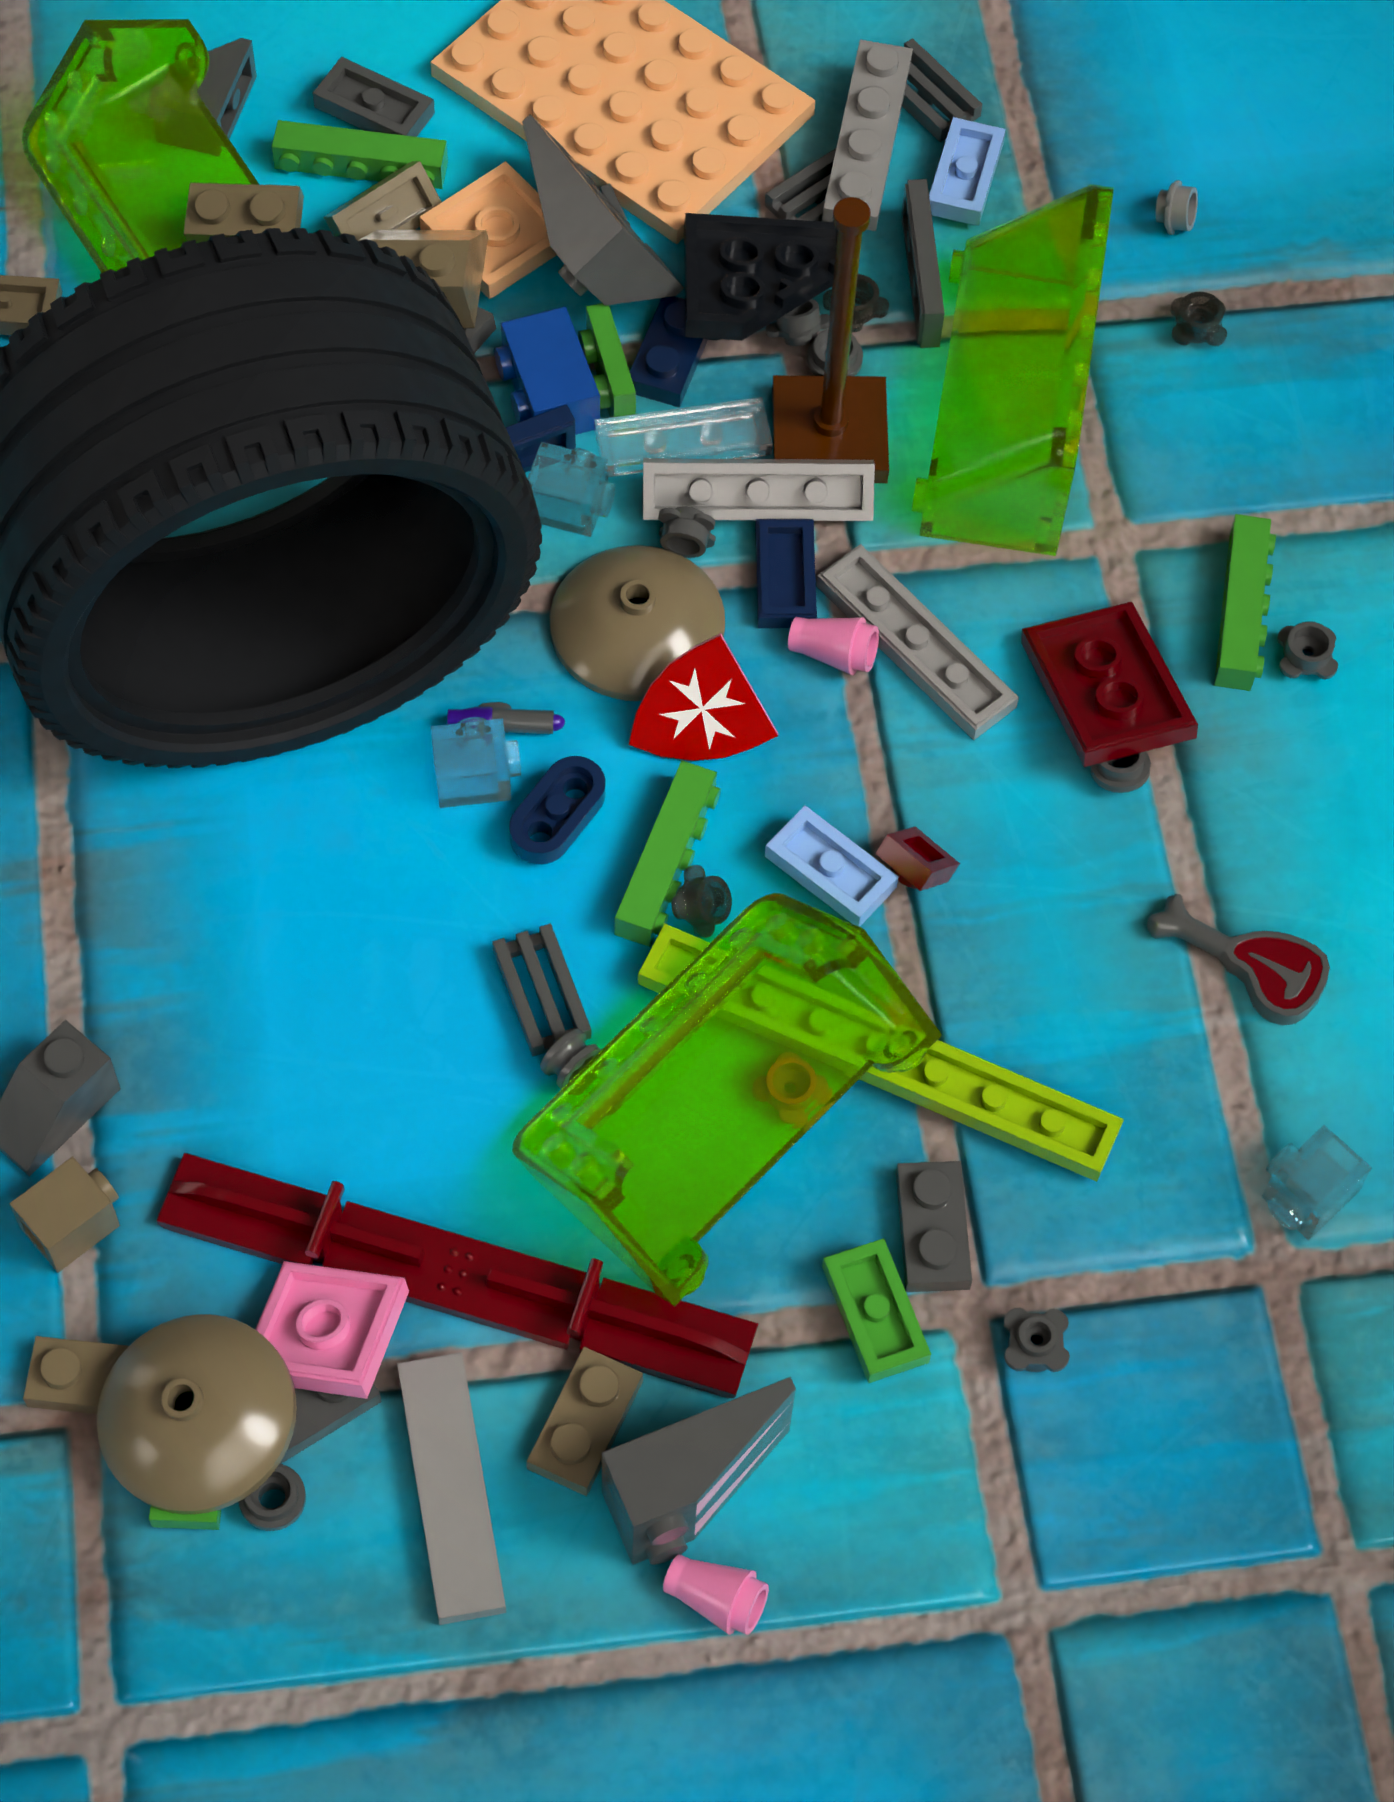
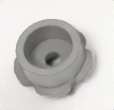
(1177, 207)

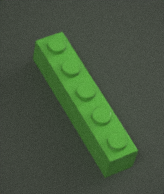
(354, 152)
(1244, 603)
(667, 853)

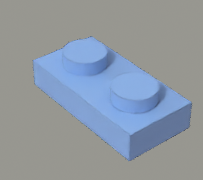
(966, 171)
(831, 866)

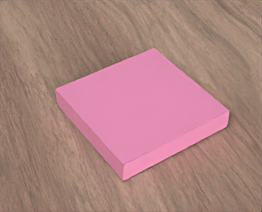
(332, 1325)

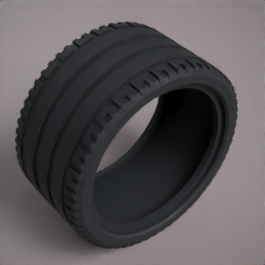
(212, 385)

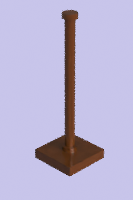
(835, 412)

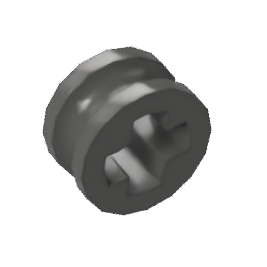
(568, 1056)

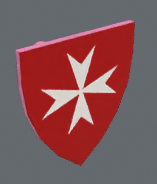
(701, 708)

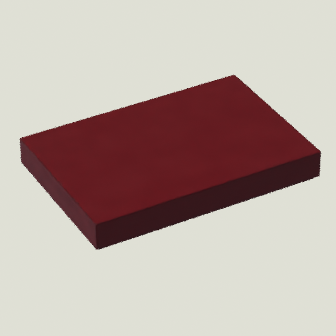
(1109, 684)

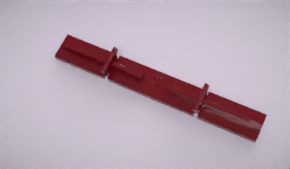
(461, 1274)

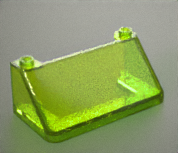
(128, 136)
(1017, 377)
(720, 1083)

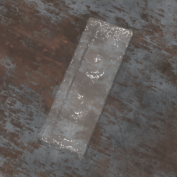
(696, 432)

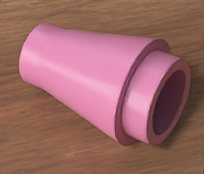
(838, 642)
(718, 1592)

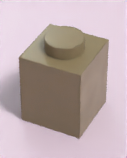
(67, 1212)

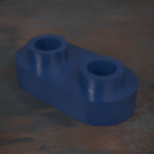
(554, 813)

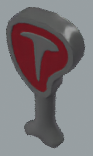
(1278, 969)

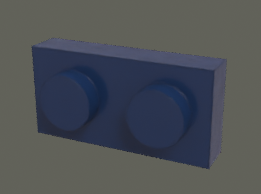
(666, 356)

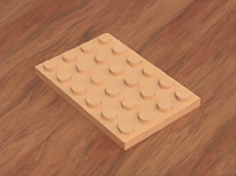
(630, 96)

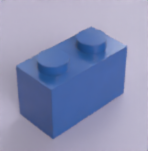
(547, 368)

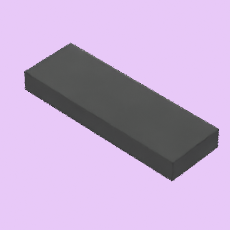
(922, 263)

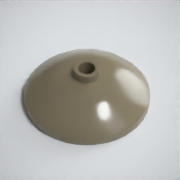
(626, 645)
(219, 1444)

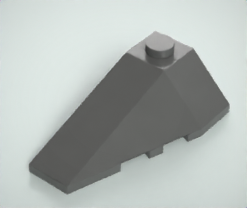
(589, 232)

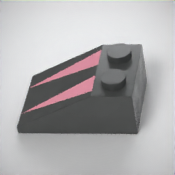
(682, 1475)

